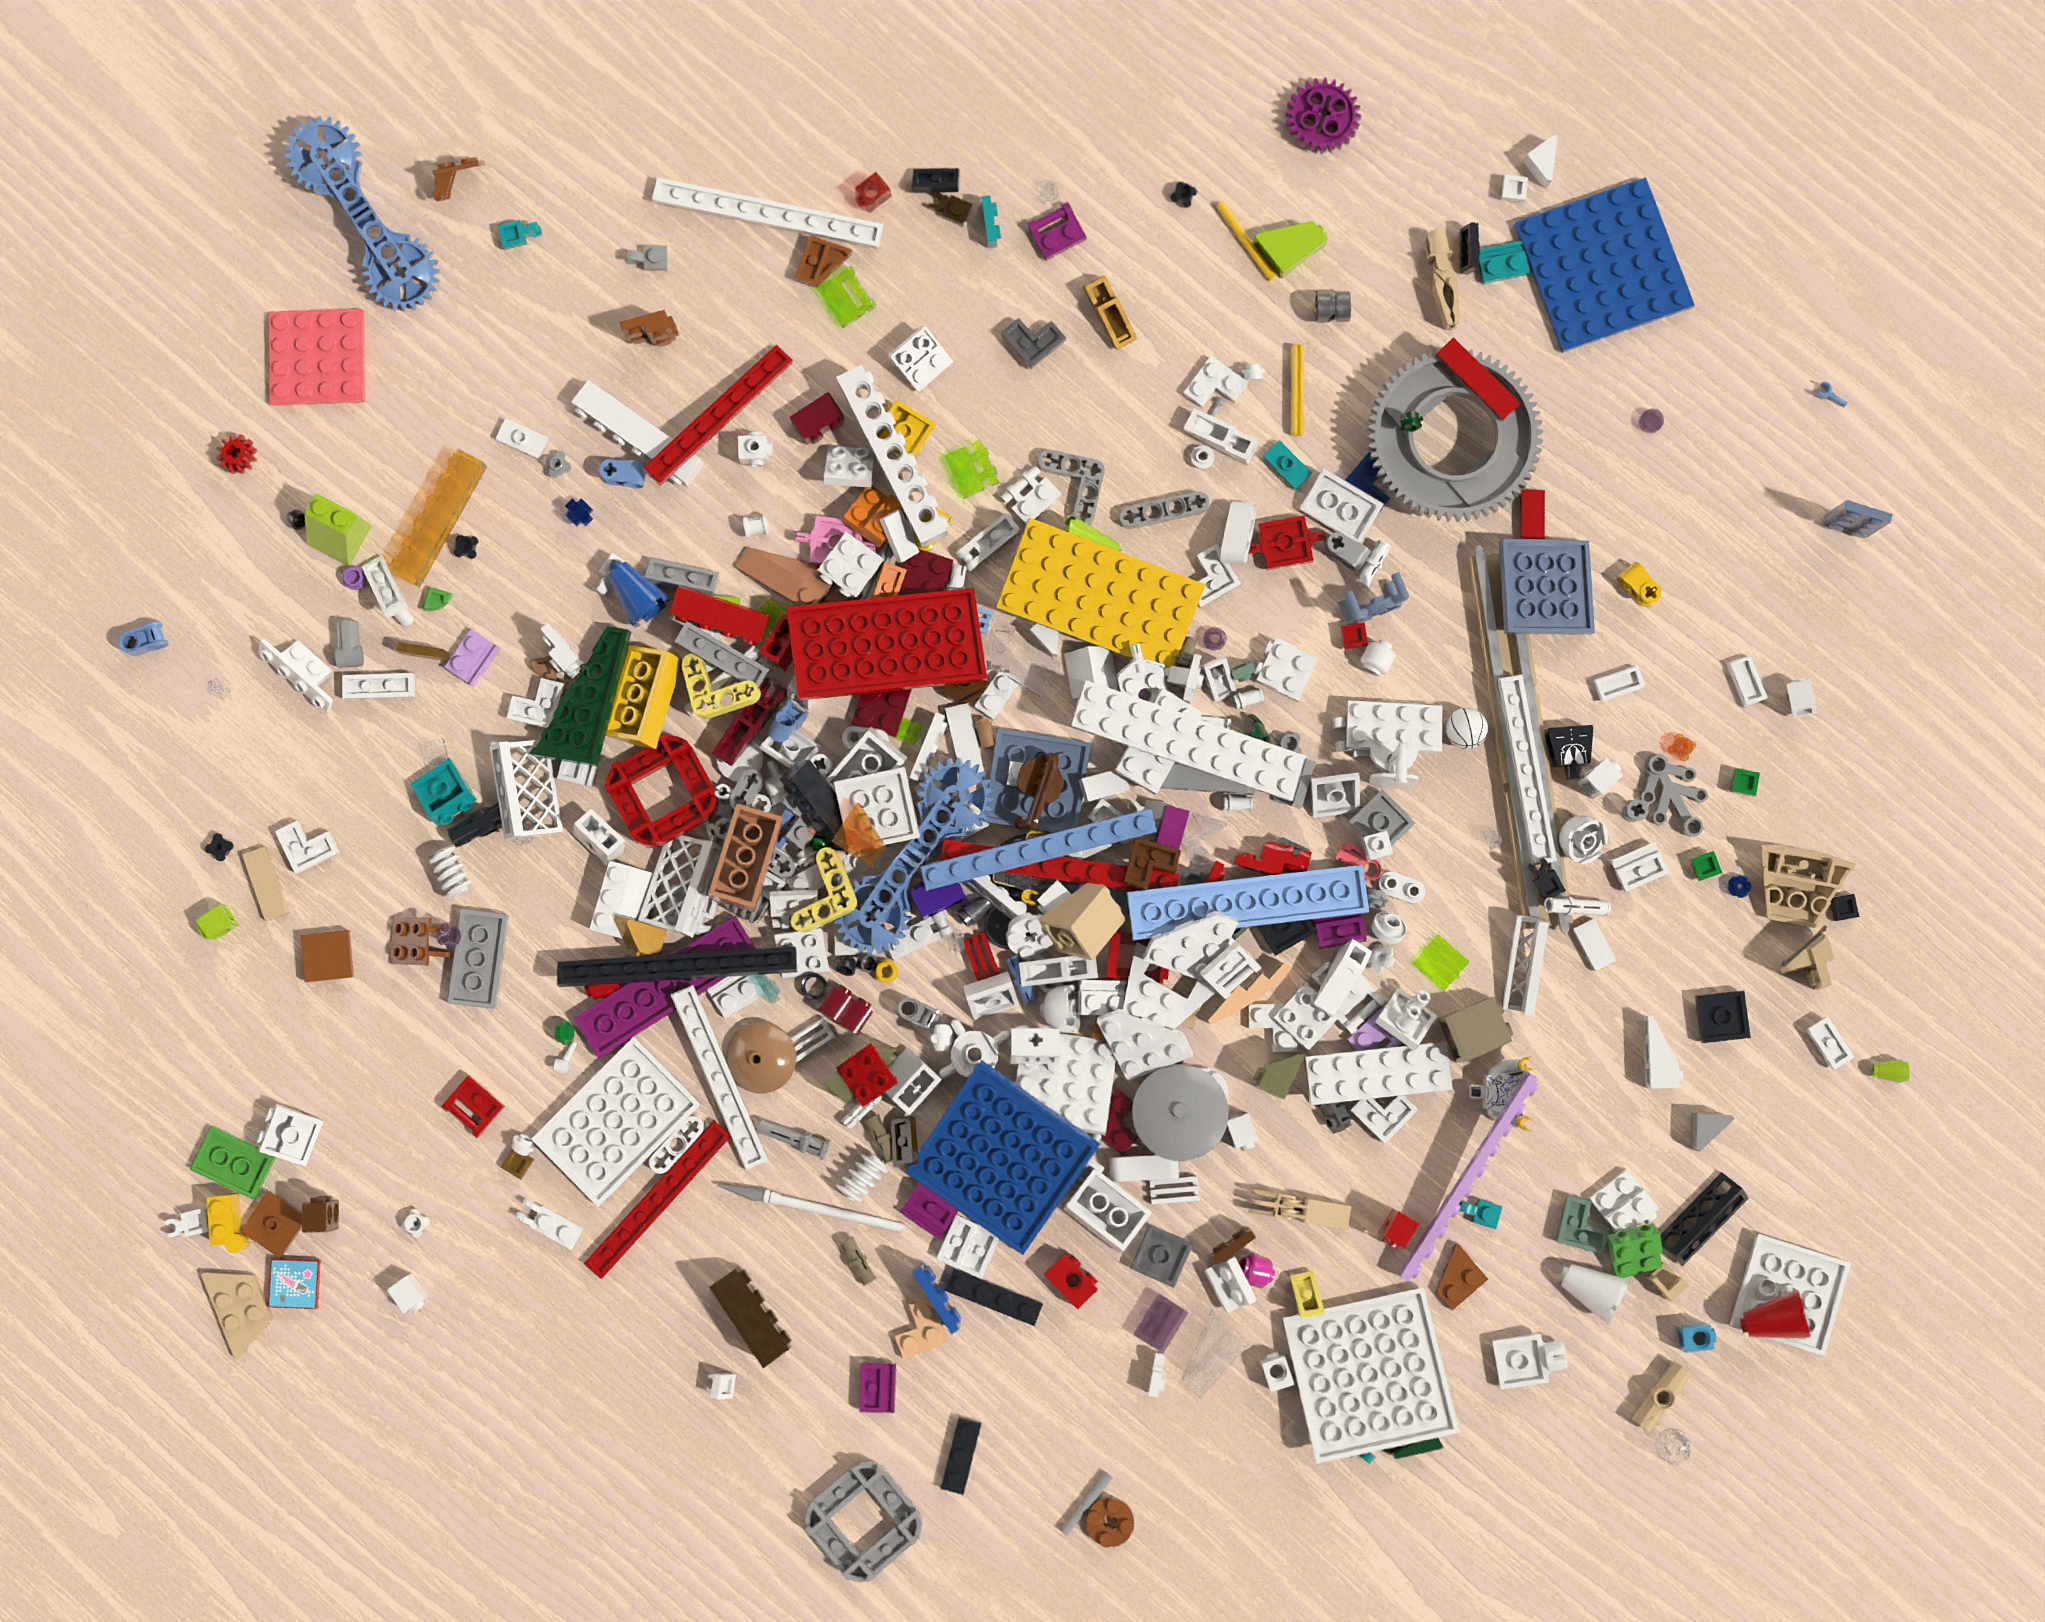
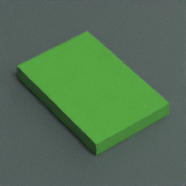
(232, 1162)

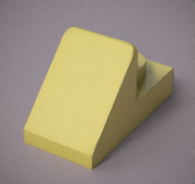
(1307, 1295)

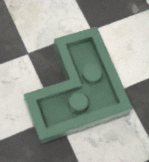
(1573, 1227)

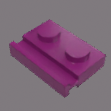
(1339, 930)
(929, 1210)
(878, 1387)

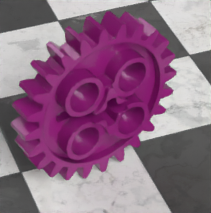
(1303, 109)

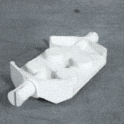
(1141, 674)

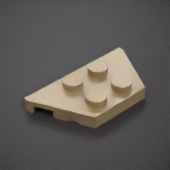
(239, 1308)

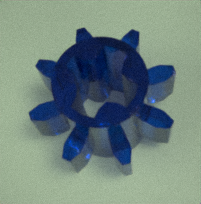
(579, 512)

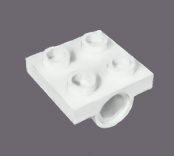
(849, 466)

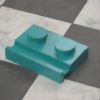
(1503, 262)

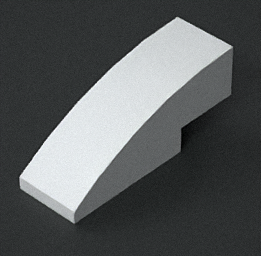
(1221, 436)
(1057, 970)

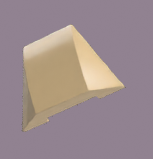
(1800, 883)

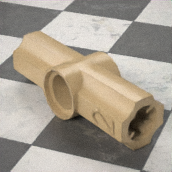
(1671, 1383)

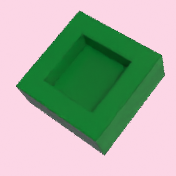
(1745, 782)
(1706, 866)

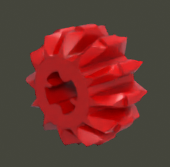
(243, 459)

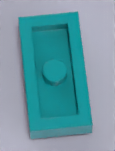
(989, 212)

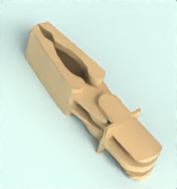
(1443, 276)
(1312, 1210)

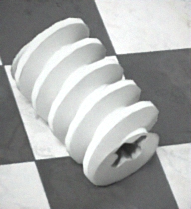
(450, 872)
(863, 1177)

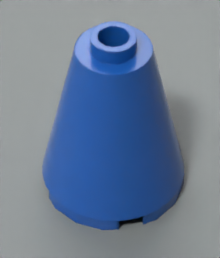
(636, 593)

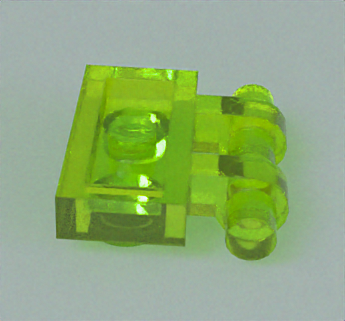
(965, 473)

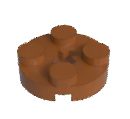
(1123, 1527)

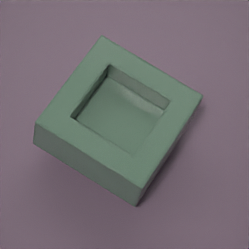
(1243, 671)

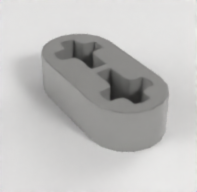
(741, 787)

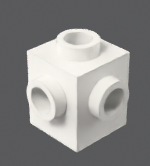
(749, 443)

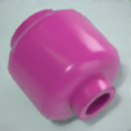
(1257, 1270)

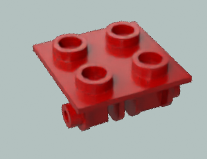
(867, 1075)

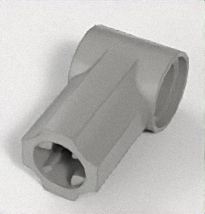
(349, 651)

